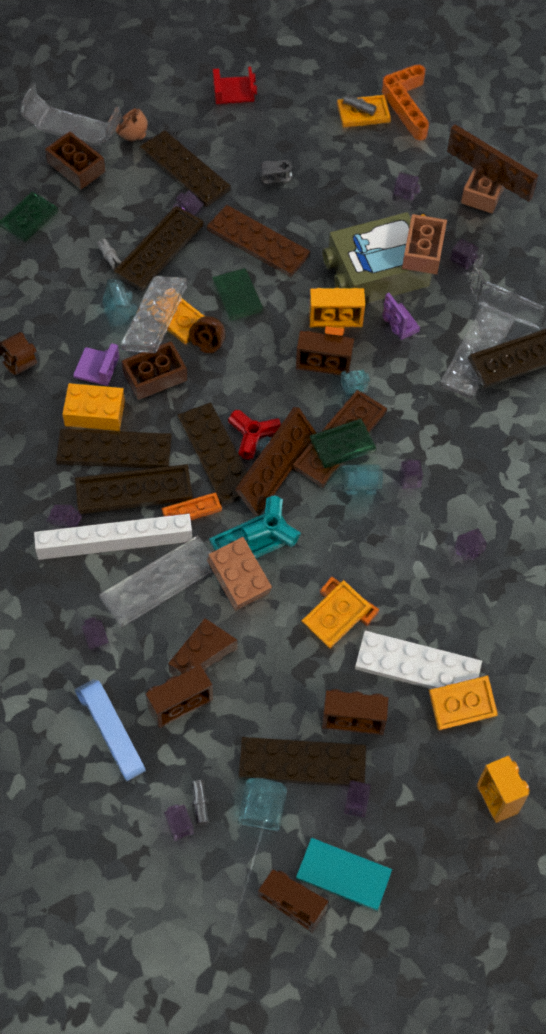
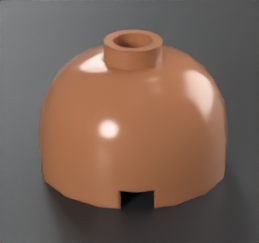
(133, 126)

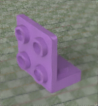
(399, 318)
(97, 365)

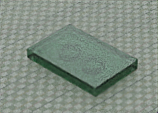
(28, 216)
(237, 294)
(342, 443)

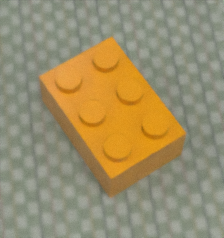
(337, 307)
(93, 407)
(503, 788)

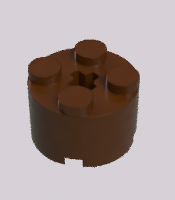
(17, 353)

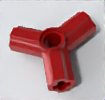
(246, 426)

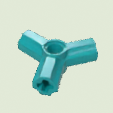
(273, 515)

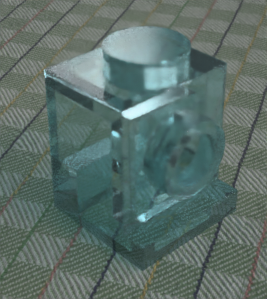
(354, 381)

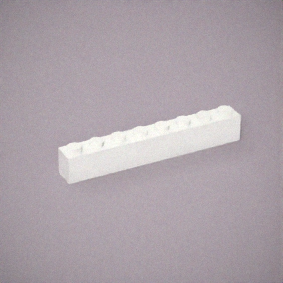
(113, 536)

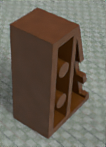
(203, 648)
(293, 900)

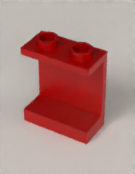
(234, 88)

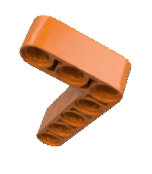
(395, 91)

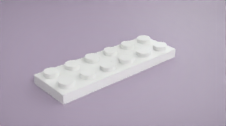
(414, 662)

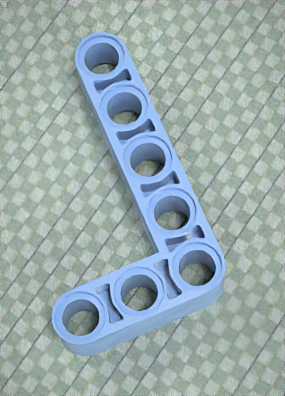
(96, 700)

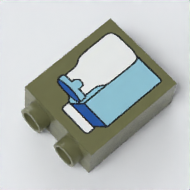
(373, 258)

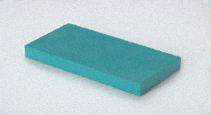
(258, 547)
(344, 874)

